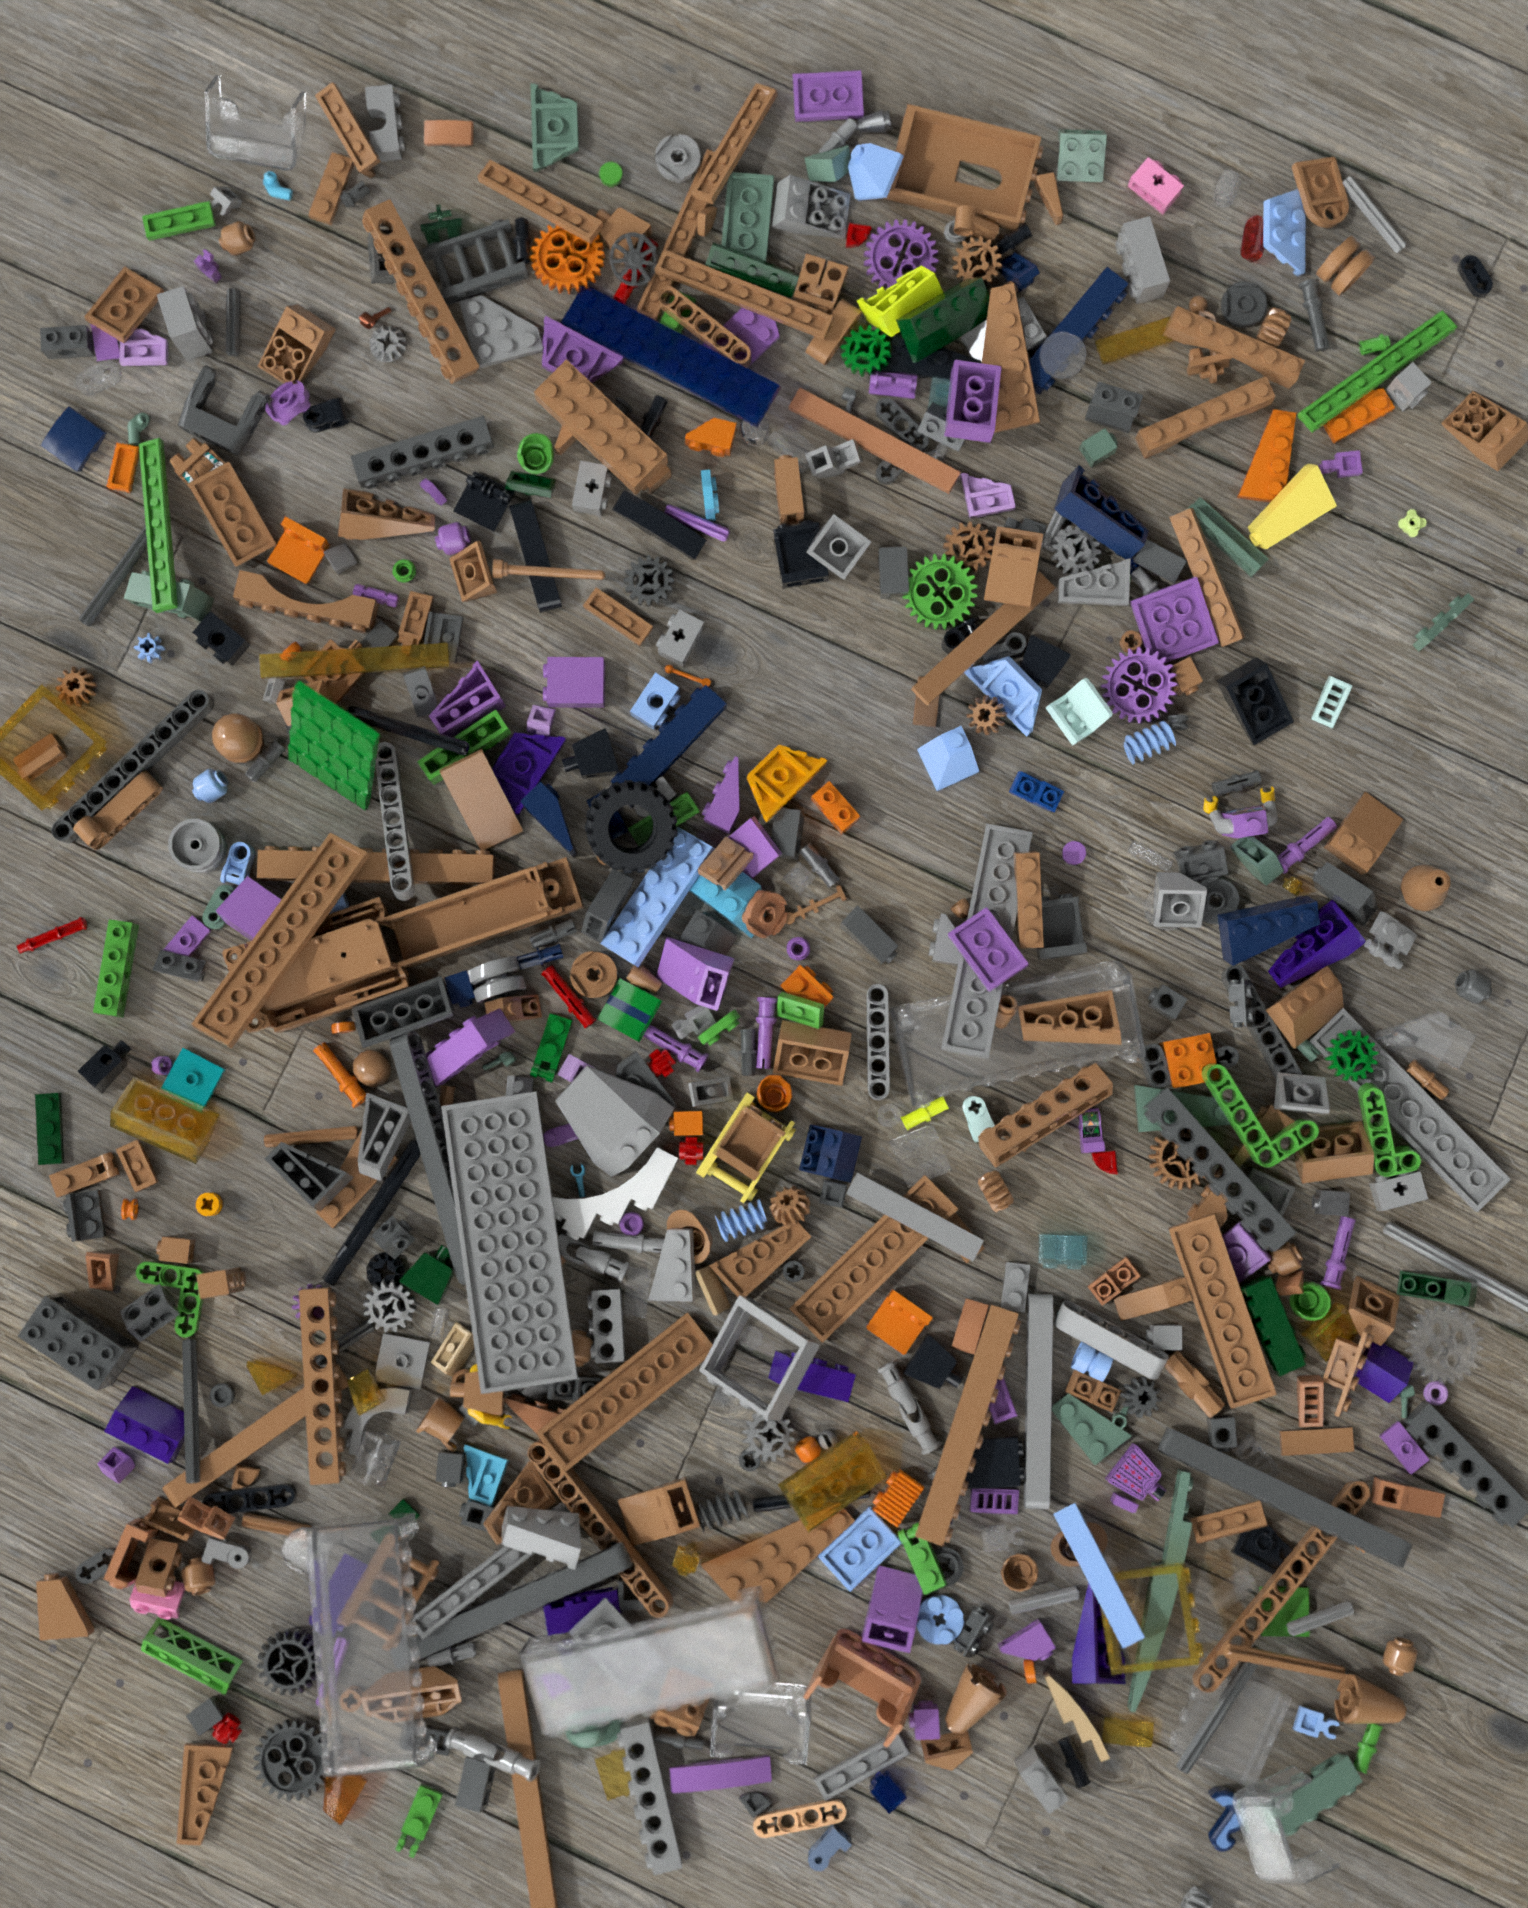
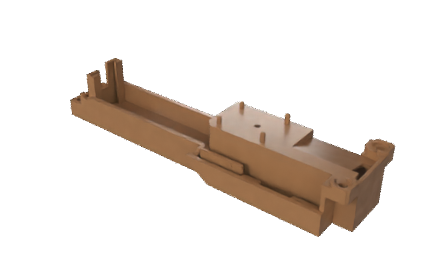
(327, 984)

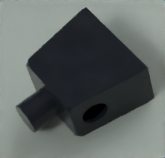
(1043, 661)
(593, 756)
(102, 1075)
(933, 1365)

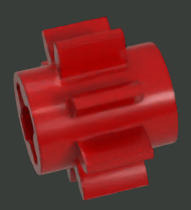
(661, 1063)
(691, 1151)
(227, 1729)

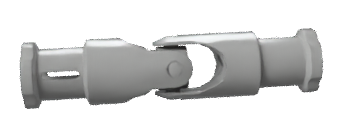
(596, 1260)
(902, 1394)
(480, 1749)

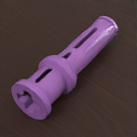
(1296, 851)
(766, 1020)
(686, 1049)
(1336, 1263)

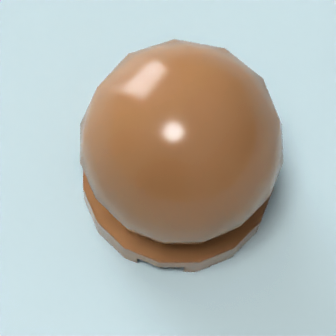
(237, 738)

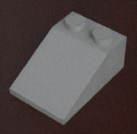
(1032, 330)

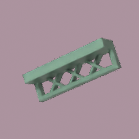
(1228, 538)

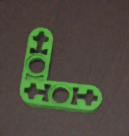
(181, 1282)

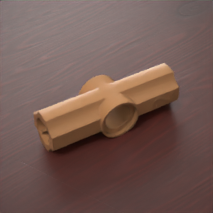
(1193, 1384)

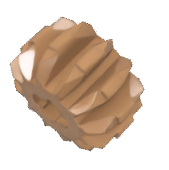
(1274, 327)
(76, 678)
(978, 713)
(995, 1191)
(790, 1206)

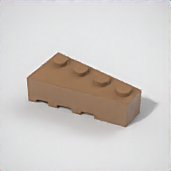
(1072, 1020)

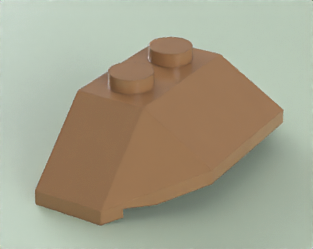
(438, 1691)

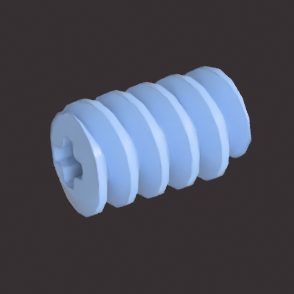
(1148, 741)
(741, 1221)

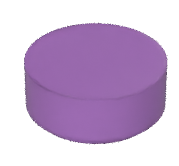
(1073, 853)
(631, 1223)

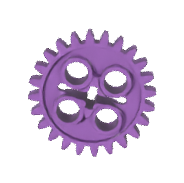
(882, 250)
(1150, 666)

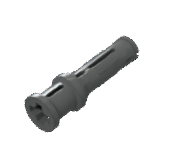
(1313, 304)

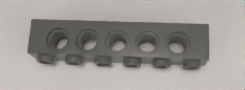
(410, 448)
(1514, 1506)

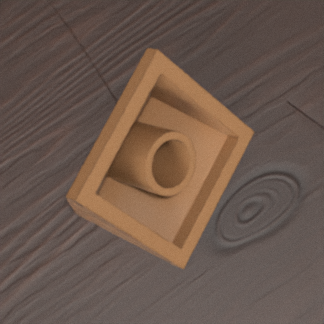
(472, 572)

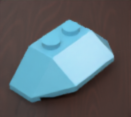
(728, 903)

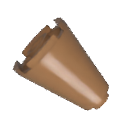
(1425, 887)
(973, 1698)
(1366, 1703)

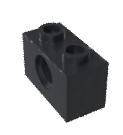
(213, 627)

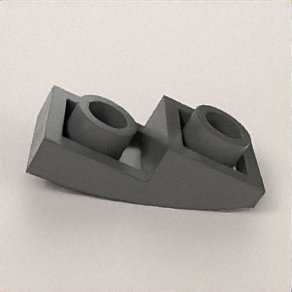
(572, 1388)

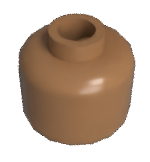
(237, 238)
(1285, 1260)
(582, 1347)
(198, 1576)
(1400, 1656)

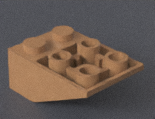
(296, 345)
(1487, 430)
(1013, 566)
(659, 1512)

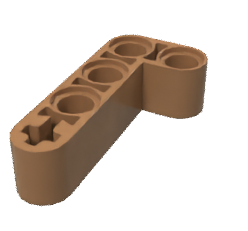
(117, 813)

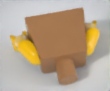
(486, 1407)

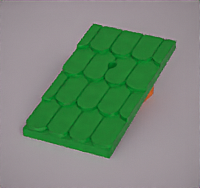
(332, 745)

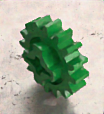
(864, 361)
(1341, 1053)

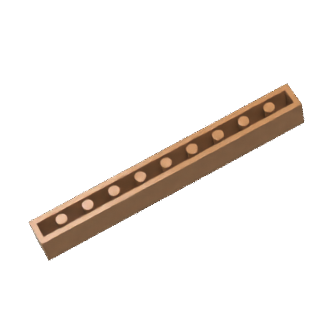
(427, 867)
(966, 1426)

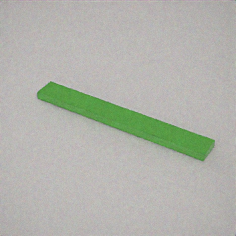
(1377, 371)
(158, 525)

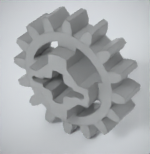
(1065, 548)
(397, 1311)
(765, 1446)

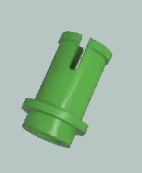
(1375, 344)

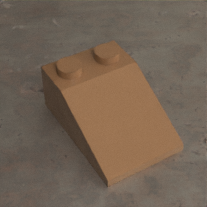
(1363, 834)

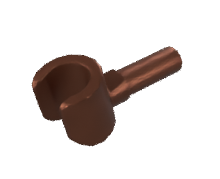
(369, 321)

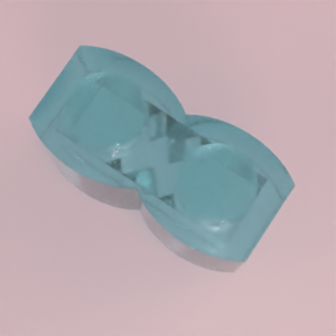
(1062, 1250)

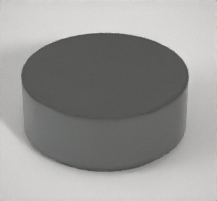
(222, 1395)

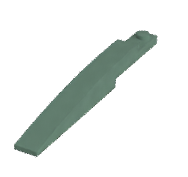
(1162, 1588)

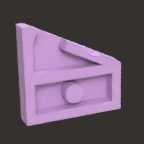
(143, 350)
(986, 497)

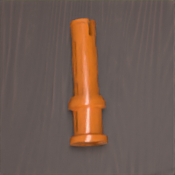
(348, 1083)

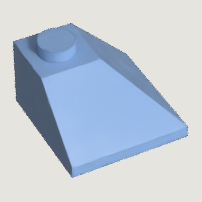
(873, 171)
(948, 758)

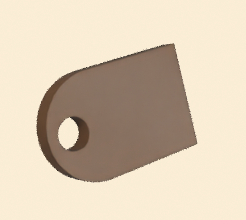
(1321, 191)

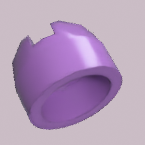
(167, 1065)

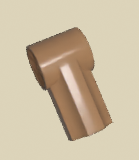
(970, 223)

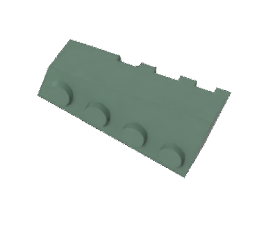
(1329, 1782)

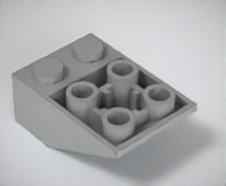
(810, 208)

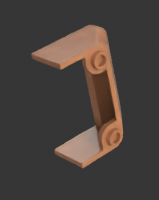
(871, 1673)

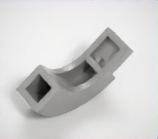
(396, 1401)

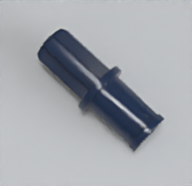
(540, 956)

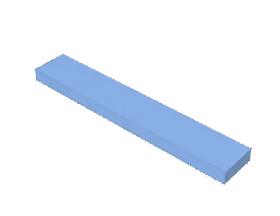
(1099, 1575)

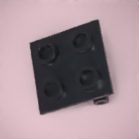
(483, 501)

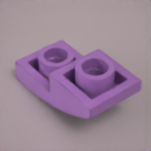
(105, 345)

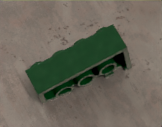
(1272, 1325)

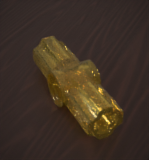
(686, 1559)

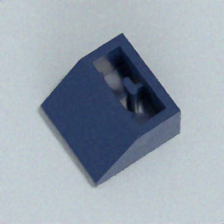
(830, 1153)

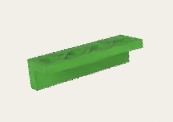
(186, 1662)

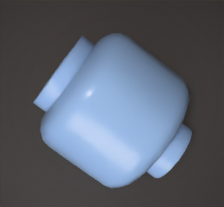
(210, 785)

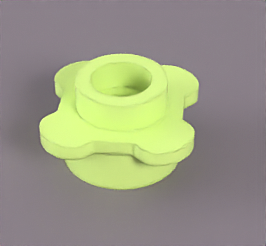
(1412, 530)

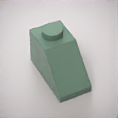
(1257, 859)

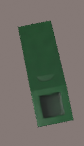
(1437, 1289)

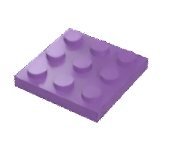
(1175, 620)

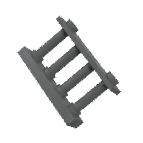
(492, 277)

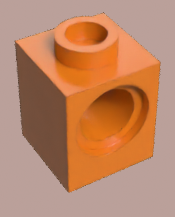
(687, 1123)

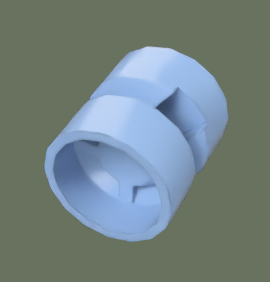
(1091, 1360)

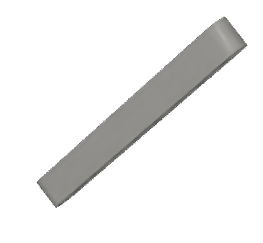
(1038, 1401)

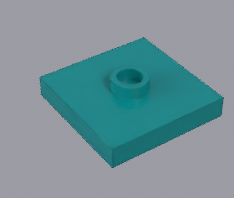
(193, 1077)

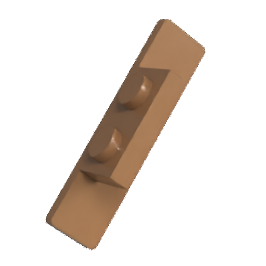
(1344, 1365)

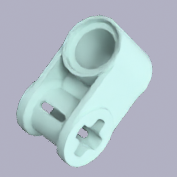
(977, 1121)

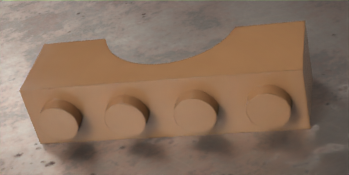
(1029, 899)

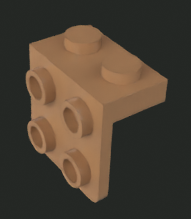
(685, 1719)

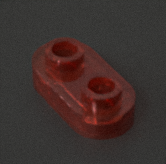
(1252, 240)

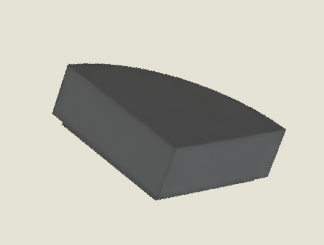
(755, 1802)

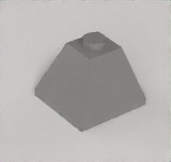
(1178, 901)

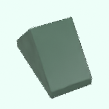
(828, 165)

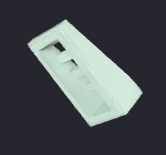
(1338, 705)

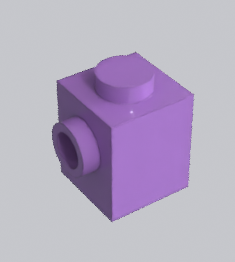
(925, 1720)

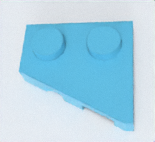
(484, 1474)

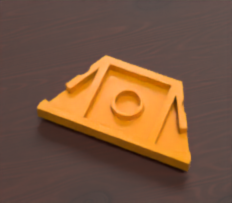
(781, 778)

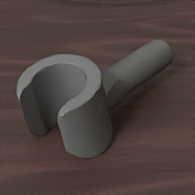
(850, 396)

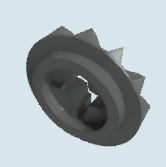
(955, 1564)

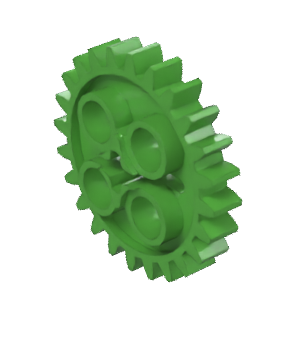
(956, 578)

